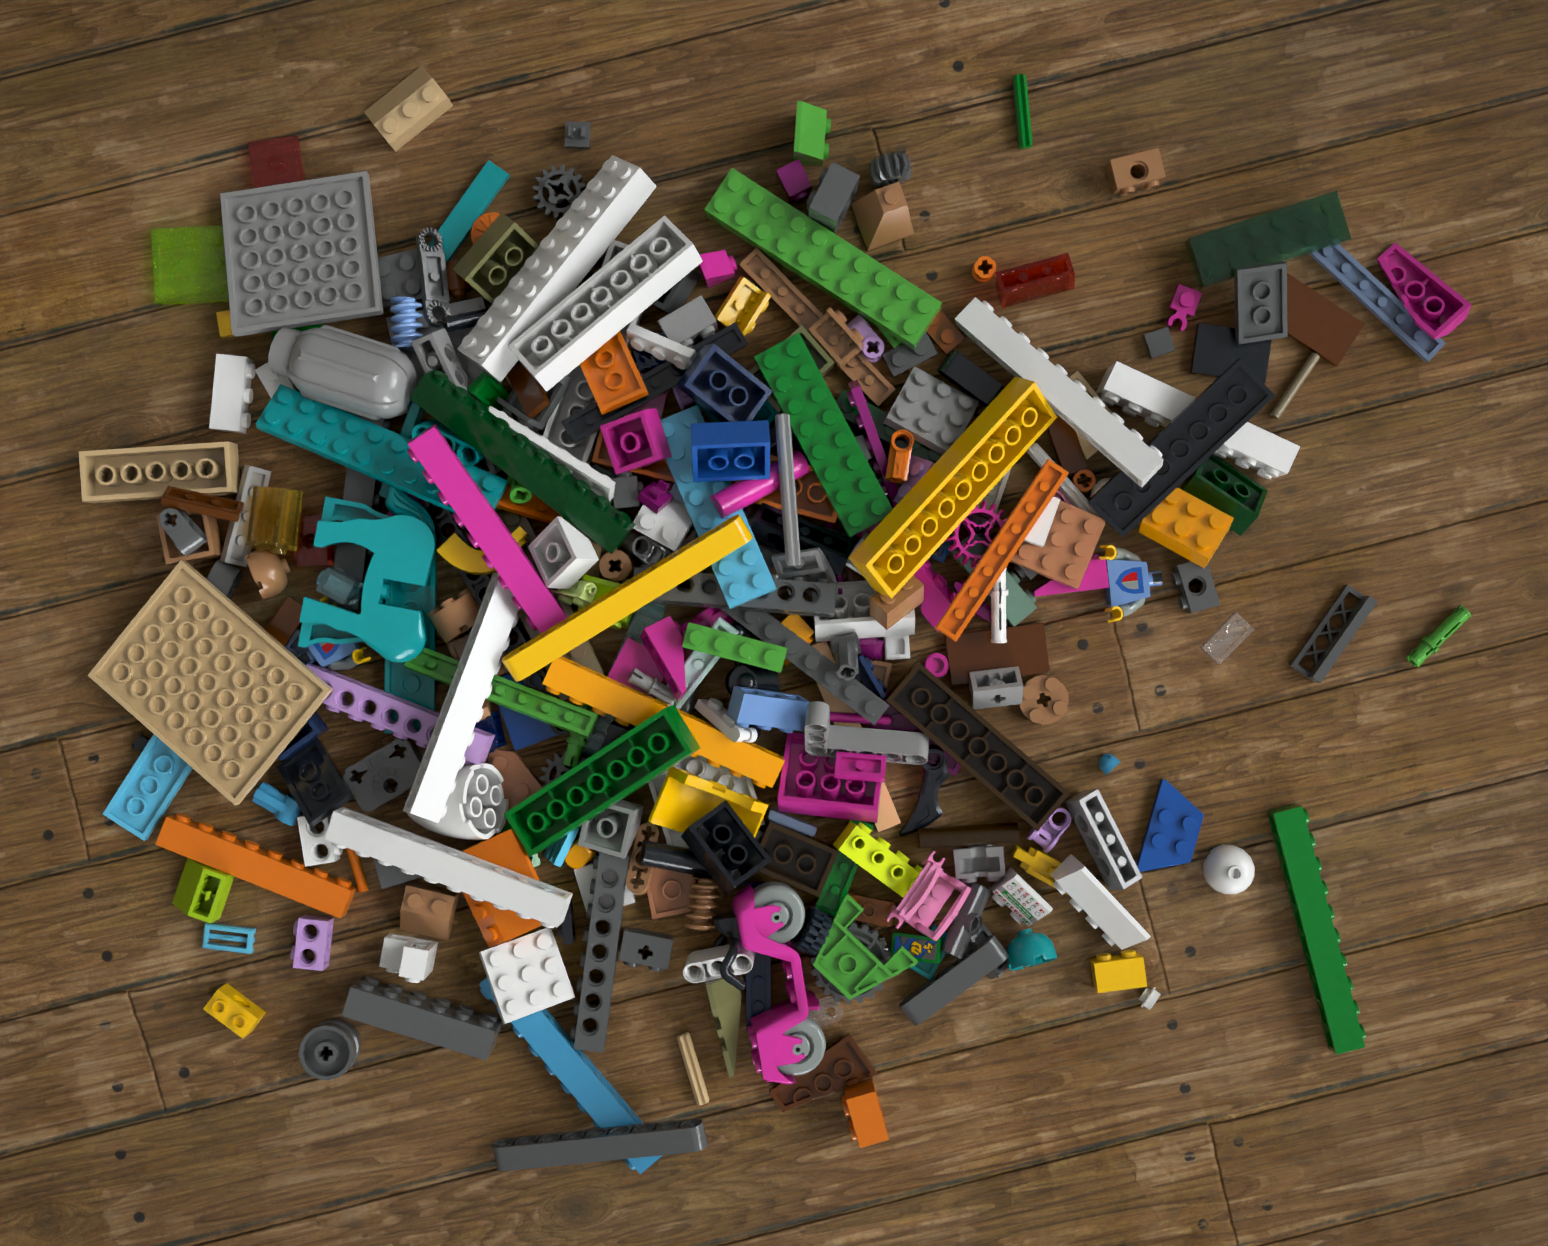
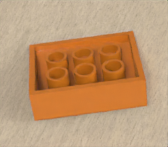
(497, 924)

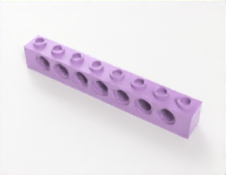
(385, 704)

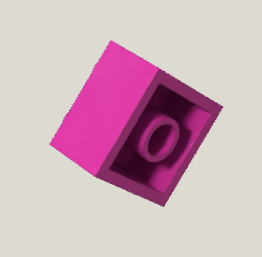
(635, 441)

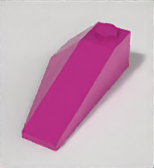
(1425, 296)

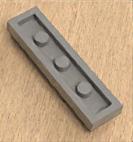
(236, 538)

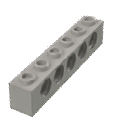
(438, 353)

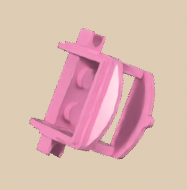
(927, 898)

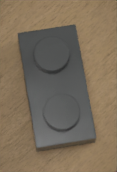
(904, 358)

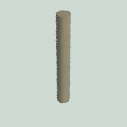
(1295, 385)

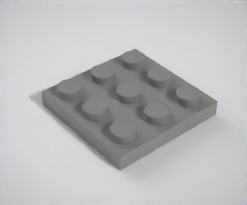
(931, 411)

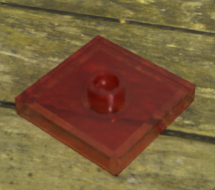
(276, 161)

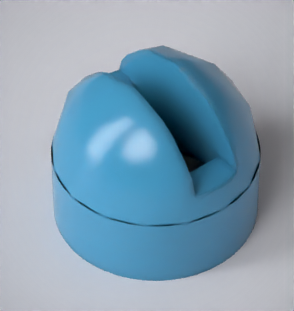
(1108, 762)

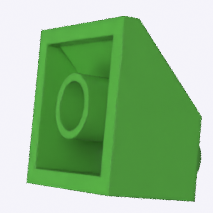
(810, 134)

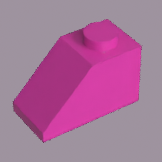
(717, 268)

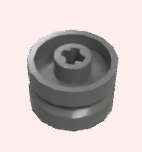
(330, 1049)

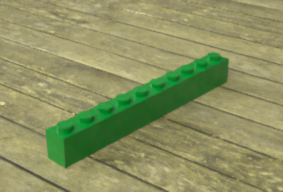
(1316, 928)

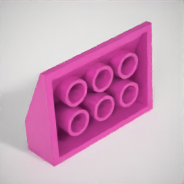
(811, 789)

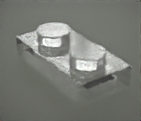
(1227, 638)

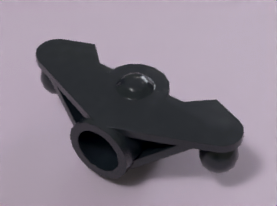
(750, 676)

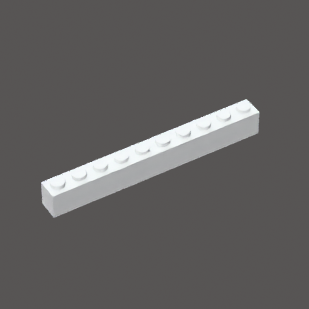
(1064, 396)
(463, 704)
(449, 867)

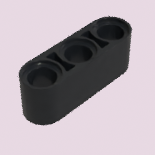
(970, 378)

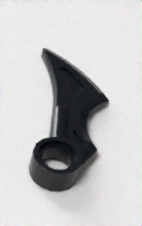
(927, 806)

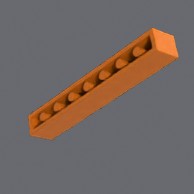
(256, 865)

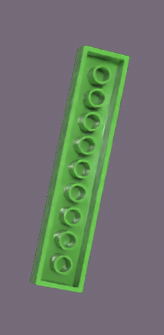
(823, 259)

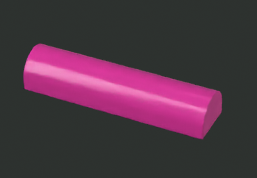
(749, 491)

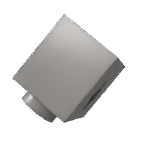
(995, 687)

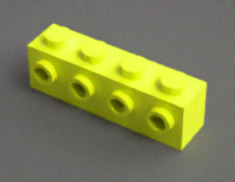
(877, 858)

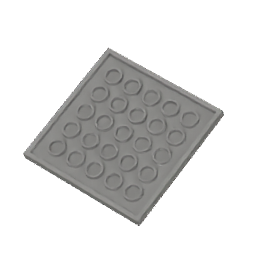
(301, 254)

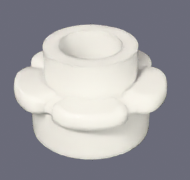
(1149, 997)

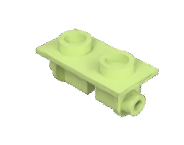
(579, 594)

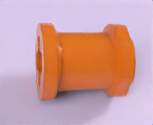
(988, 264)

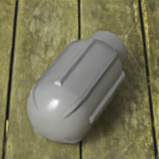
(345, 370)

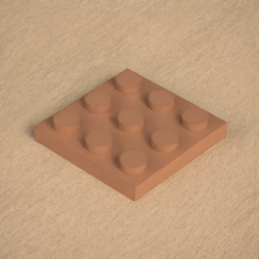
(1066, 548)

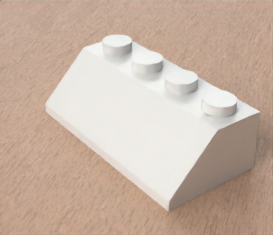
(853, 615)
(1098, 903)

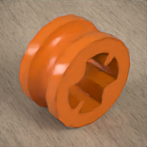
(1087, 474)

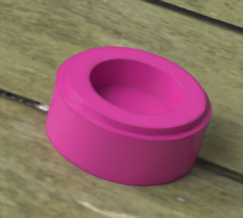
(936, 664)

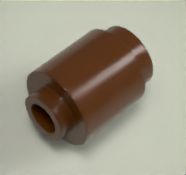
(456, 285)

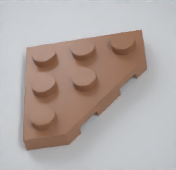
(518, 780)

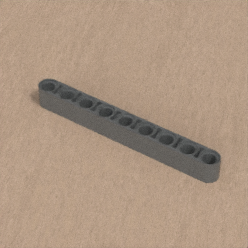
(600, 1144)

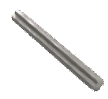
(787, 489)

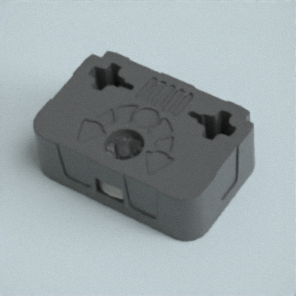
(381, 766)

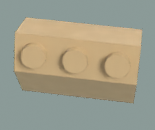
(408, 108)

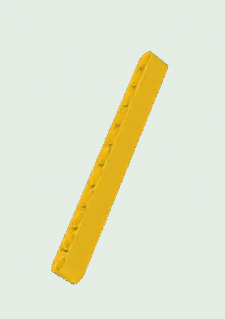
(627, 598)

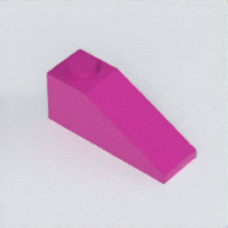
(1094, 578)
(665, 646)

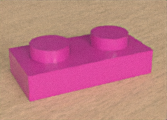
(860, 766)

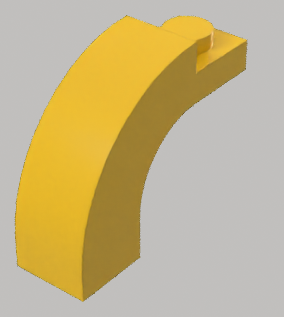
(468, 559)

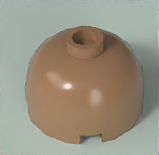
(268, 572)

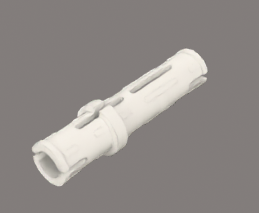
(998, 610)

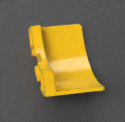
(688, 798)

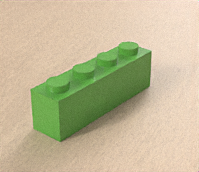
(735, 647)

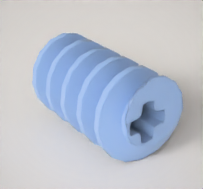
(405, 322)

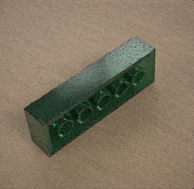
(1268, 239)

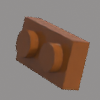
(944, 333)

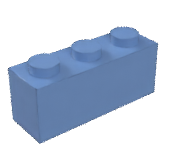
(767, 709)

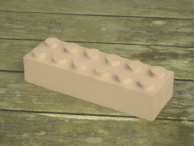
(147, 471)

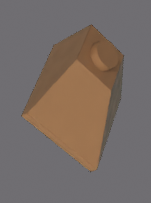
(883, 216)

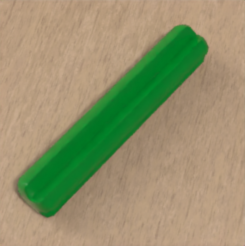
(1022, 111)

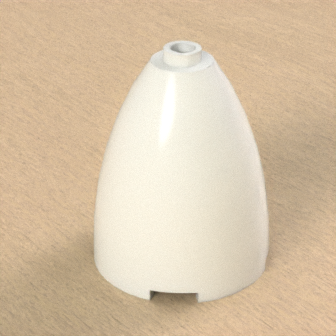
(474, 807)

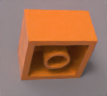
(866, 1119)

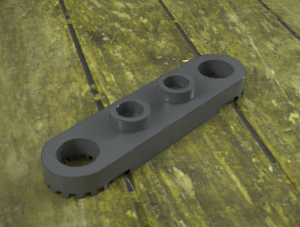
(432, 276)

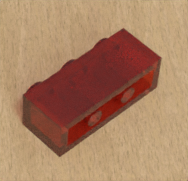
(1035, 280)

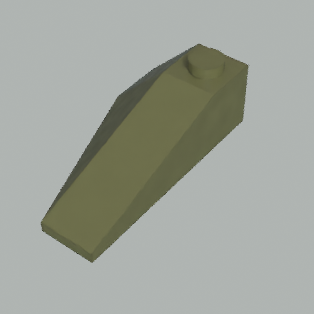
(726, 1006)

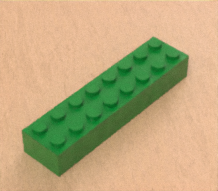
(823, 435)
(602, 780)

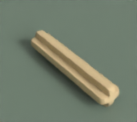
(693, 1068)

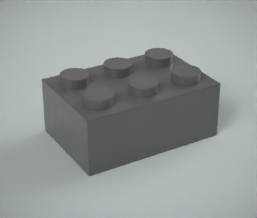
(833, 197)

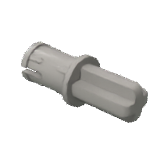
(651, 686)

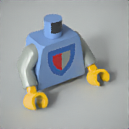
(1127, 581)
(334, 656)

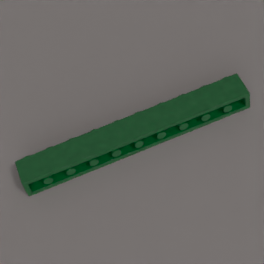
(522, 460)

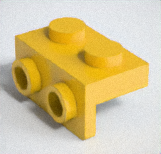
(743, 306)

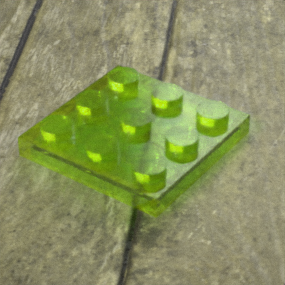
(189, 265)

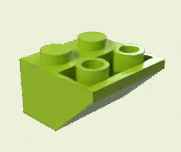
(202, 891)

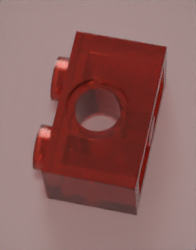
(313, 556)

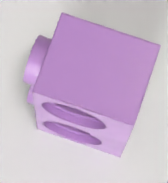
(318, 944)

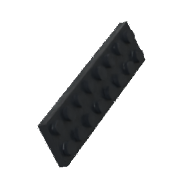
(1185, 445)

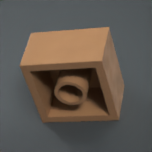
(209, 549)

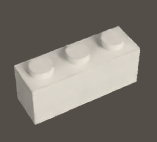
(232, 393)

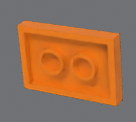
(613, 375)

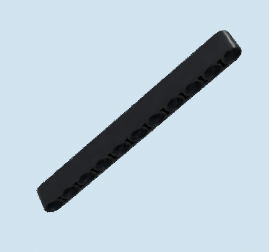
(477, 588)

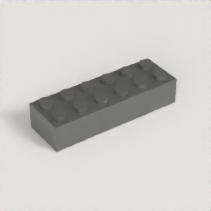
(422, 1017)

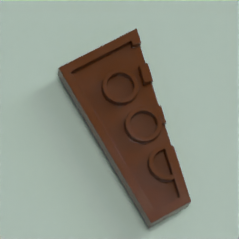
(840, 1067)

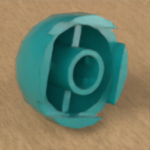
(1030, 950)

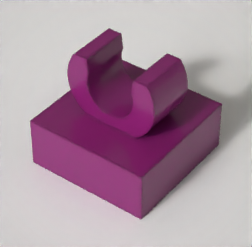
(655, 496)

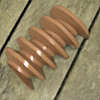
(618, 575)
(703, 904)

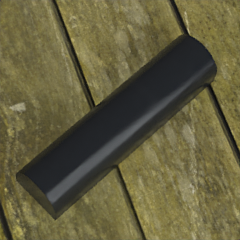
(671, 858)

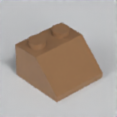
(428, 910)

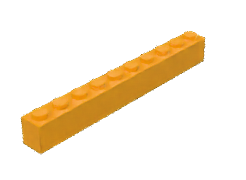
(635, 707)

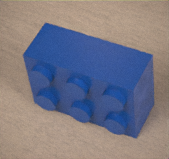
(730, 451)

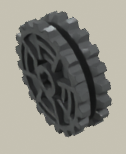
(874, 944)

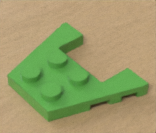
(849, 962)

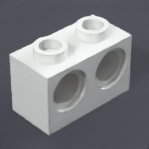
(310, 842)

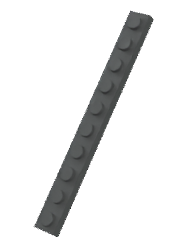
(807, 660)

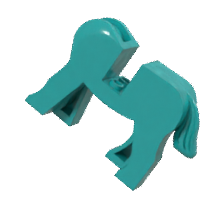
(402, 552)

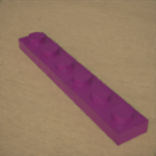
(865, 421)

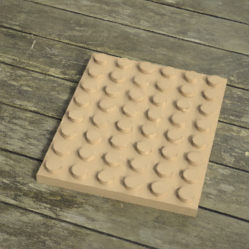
(210, 682)

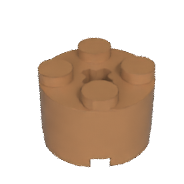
(455, 616)

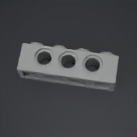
(1103, 839)

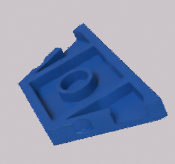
(1170, 830)

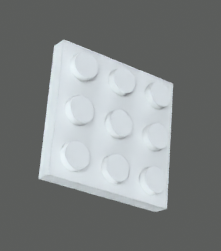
(526, 975)

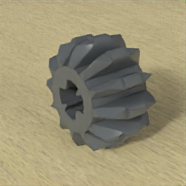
(890, 169)

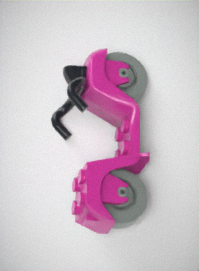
(785, 1036)

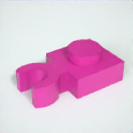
(1184, 304)

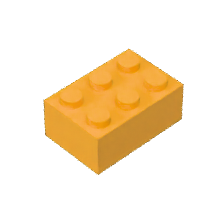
(1187, 526)

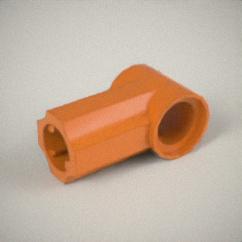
(899, 458)

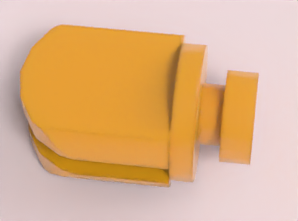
(579, 856)

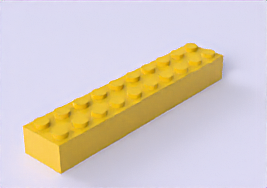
(953, 487)

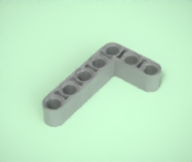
(827, 739)

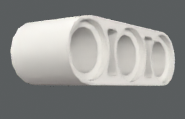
(710, 969)

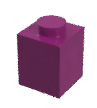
(794, 181)

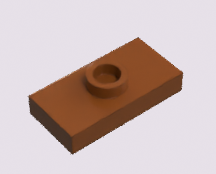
(874, 910)

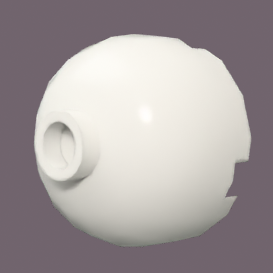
(1228, 869)

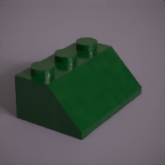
(1227, 491)

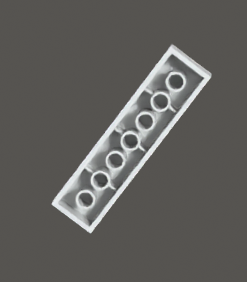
(605, 303)
(1162, 403)

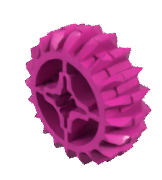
(970, 525)

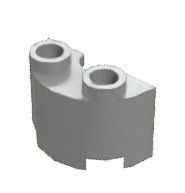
(979, 861)

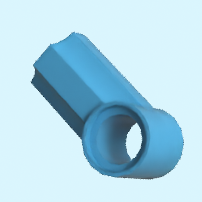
(277, 802)

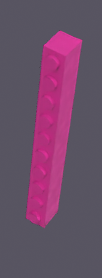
(486, 529)

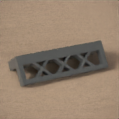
(1341, 638)

